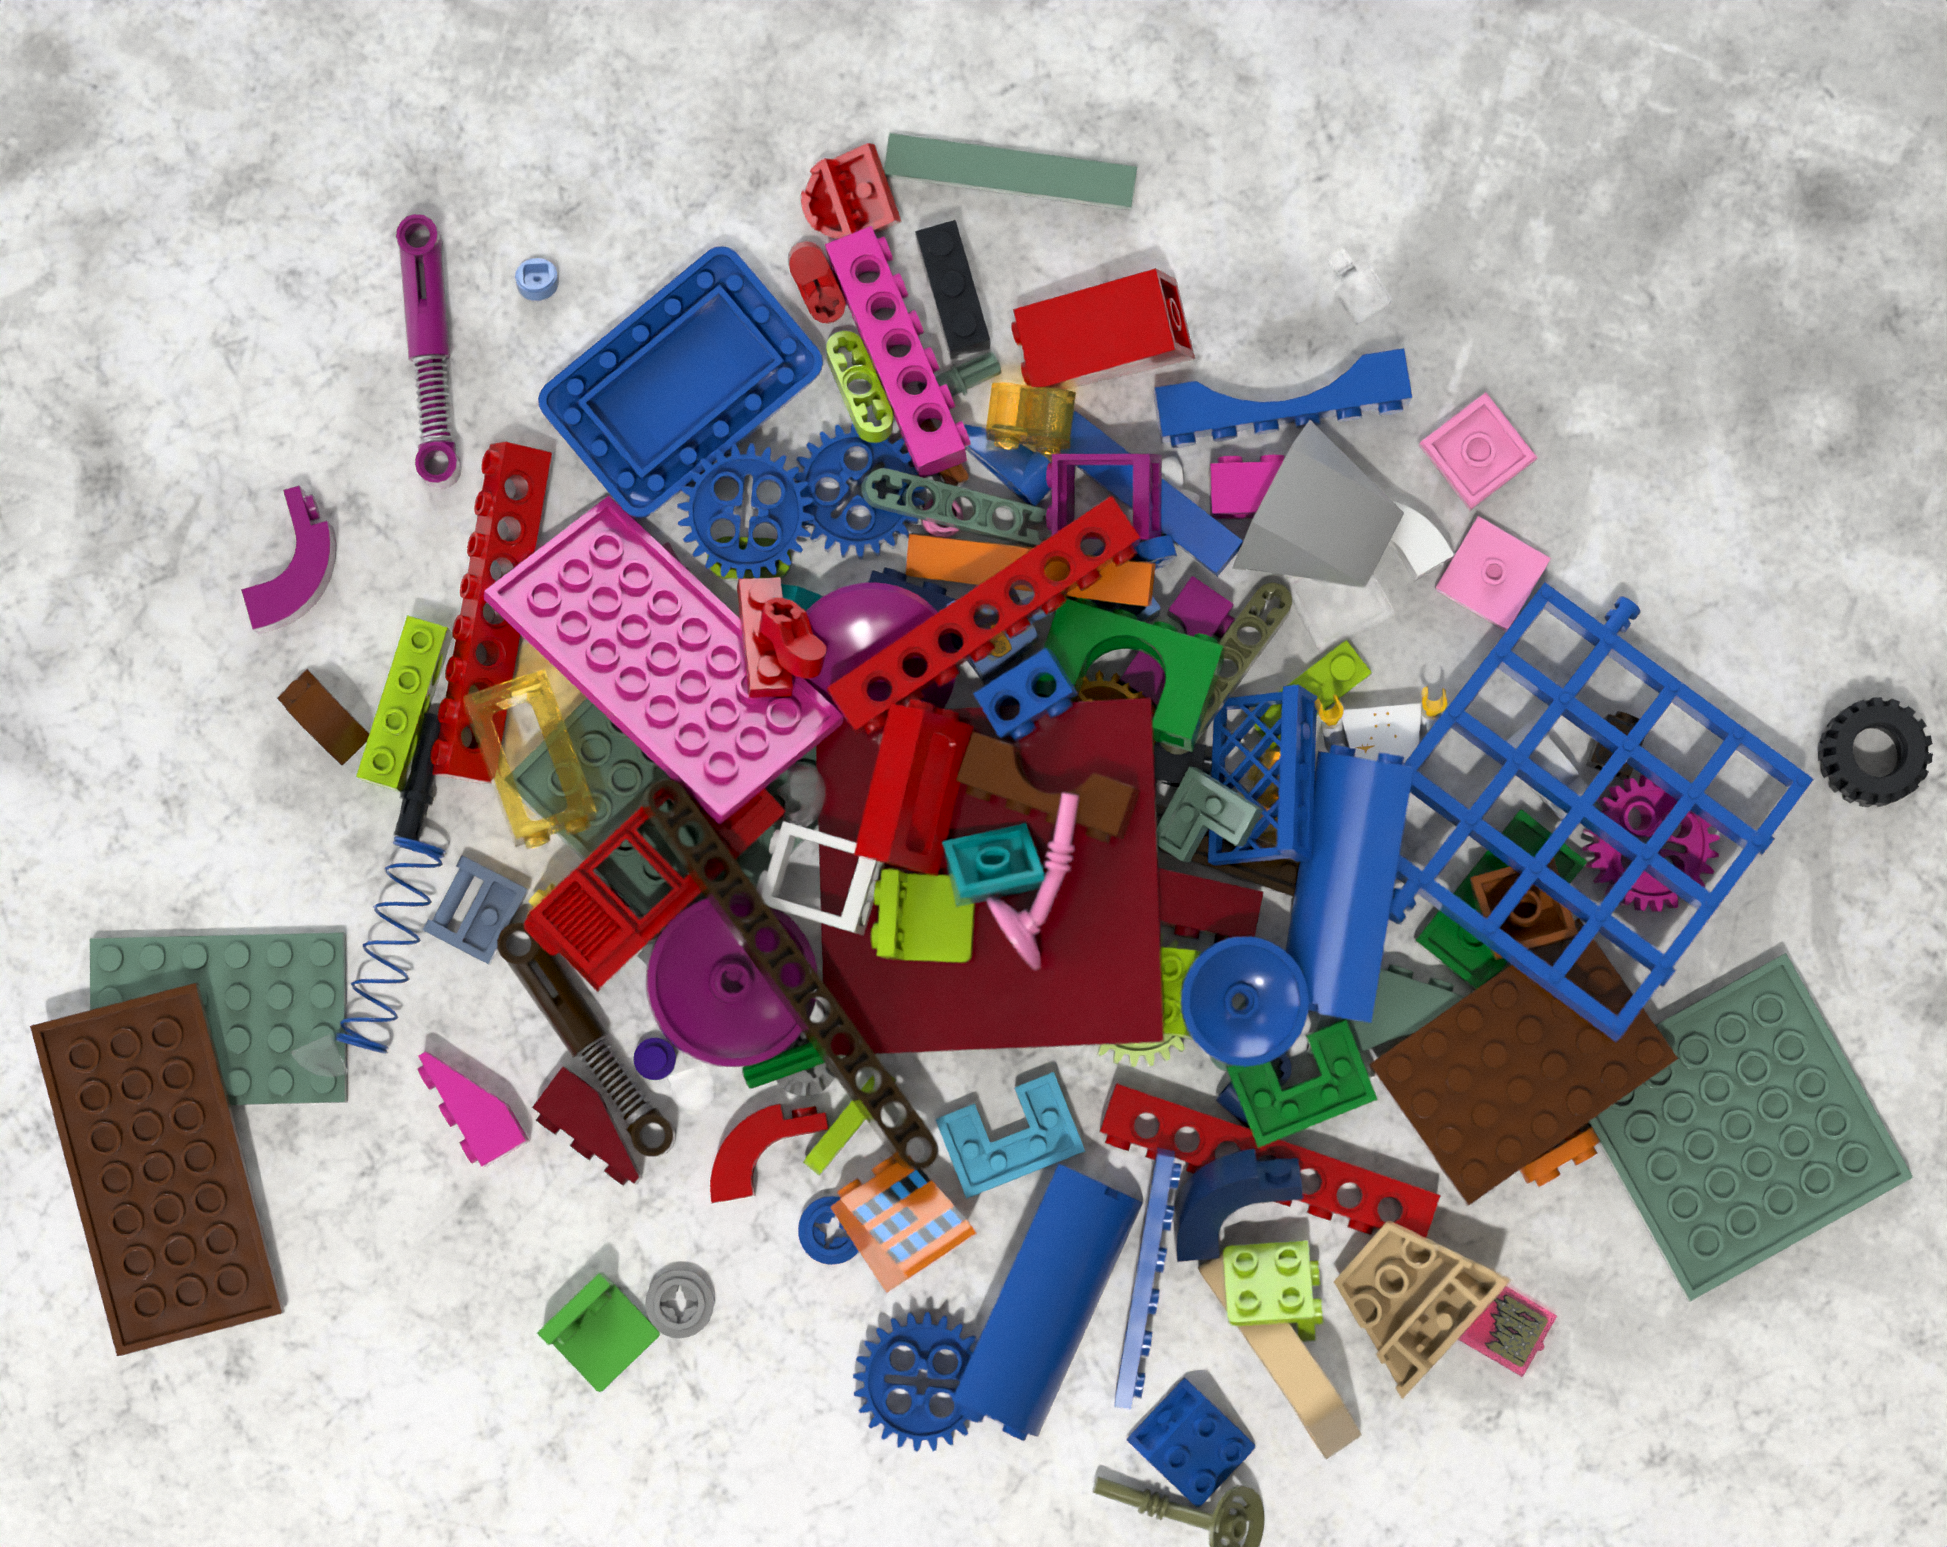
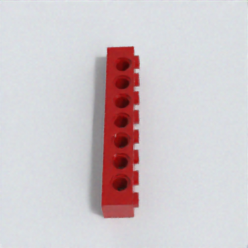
(522, 514)
(1102, 522)
(1126, 1104)

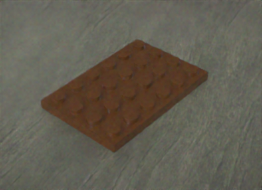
(1517, 1070)

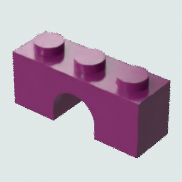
(1197, 611)

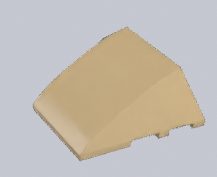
(1414, 1299)

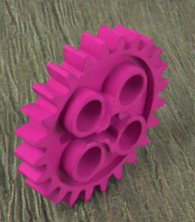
(1654, 807)

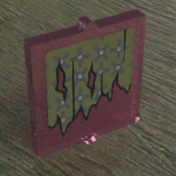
(1510, 1331)

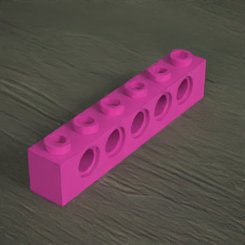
(928, 450)

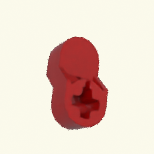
(823, 301)
(792, 638)

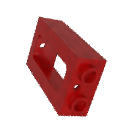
(913, 787)

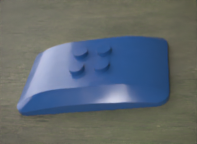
(680, 381)

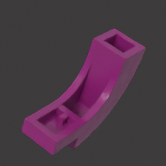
(307, 576)

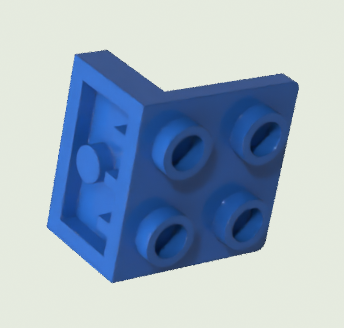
(1191, 1443)

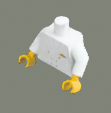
(1380, 729)

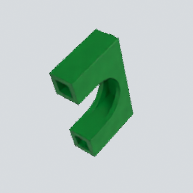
(1190, 663)

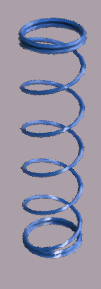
(435, 853)

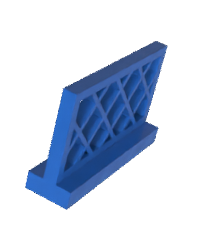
(1294, 769)

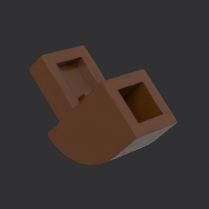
(324, 717)

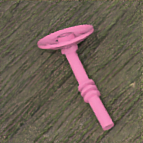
(1024, 925)

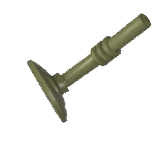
(1219, 1524)

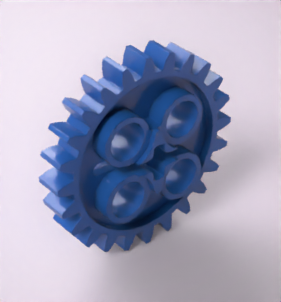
(828, 465)
(707, 508)
(925, 1341)

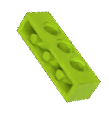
(403, 704)

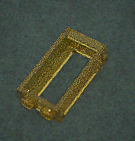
(538, 693)

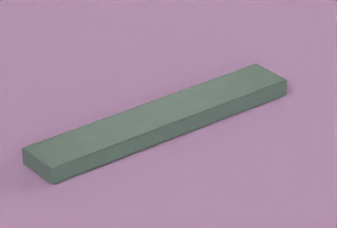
(1010, 171)

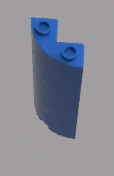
(1350, 881)
(1046, 1303)

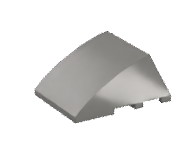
(1320, 518)

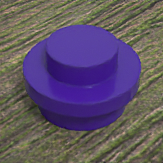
(654, 1059)

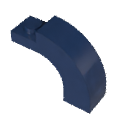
(1223, 1189)

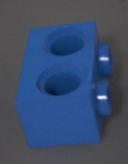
(1021, 684)

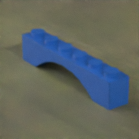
(1195, 411)

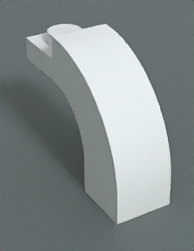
(1419, 544)

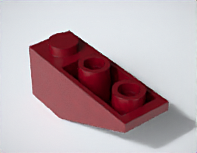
(583, 1115)

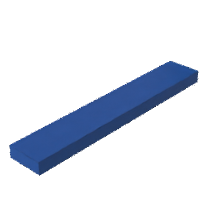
(1180, 517)

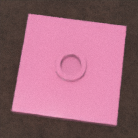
(1477, 451)
(1492, 574)

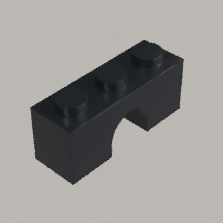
(953, 289)

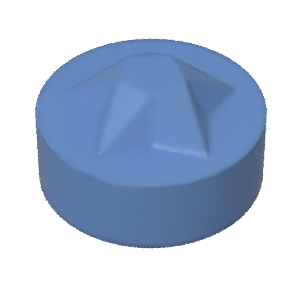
(536, 279)

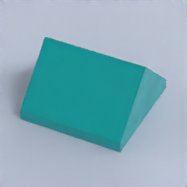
(993, 864)

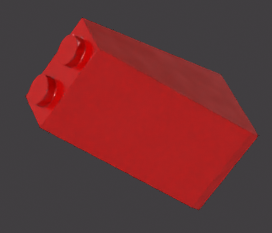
(1103, 332)

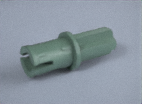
(968, 375)

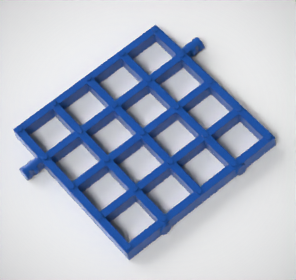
(1581, 809)

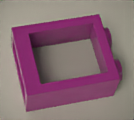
(1146, 489)

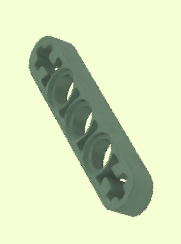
(941, 509)

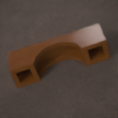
(997, 770)

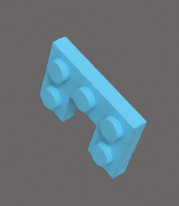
(1046, 1141)

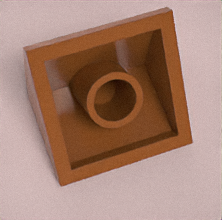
(1536, 918)

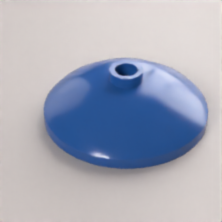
(1273, 997)

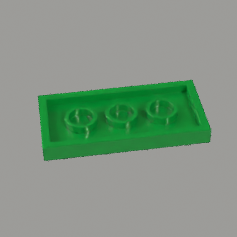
(1456, 946)

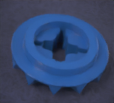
(813, 1239)

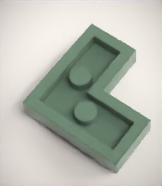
(1201, 805)

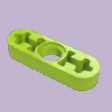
(857, 403)
(837, 1134)

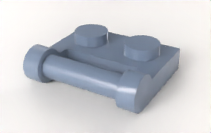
(488, 915)

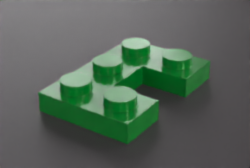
(1337, 1089)

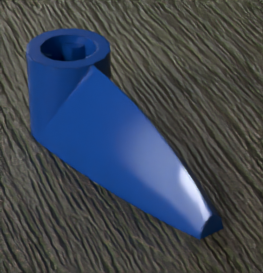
(1017, 469)

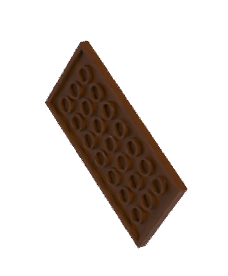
(157, 1169)

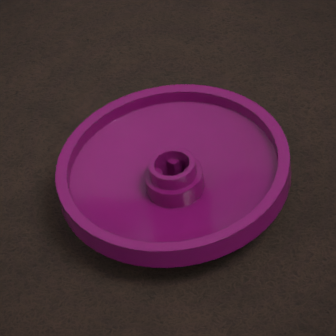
(862, 622)
(712, 994)

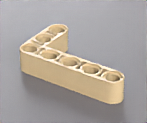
(1294, 1373)

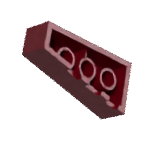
(1207, 907)

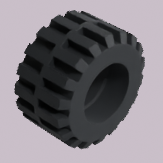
(1900, 727)

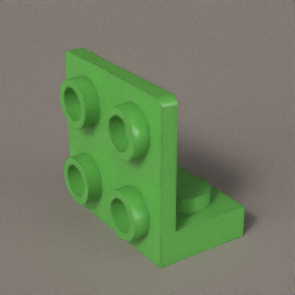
(600, 1332)

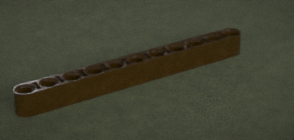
(809, 984)

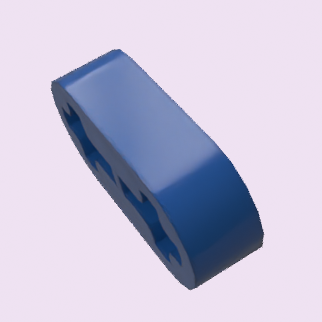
(1156, 550)

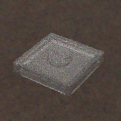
(1337, 611)

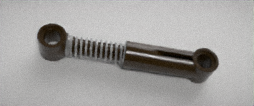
(584, 1037)

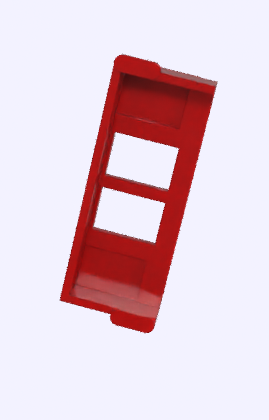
(596, 928)

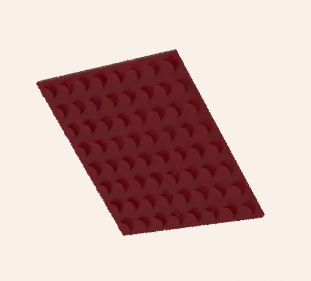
(1099, 937)

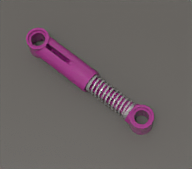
(428, 346)

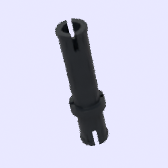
(420, 783)

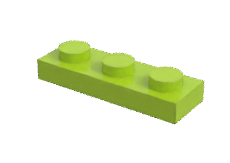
(1330, 676)

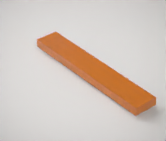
(977, 561)

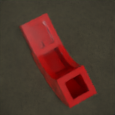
(739, 1153)

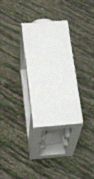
(860, 894)

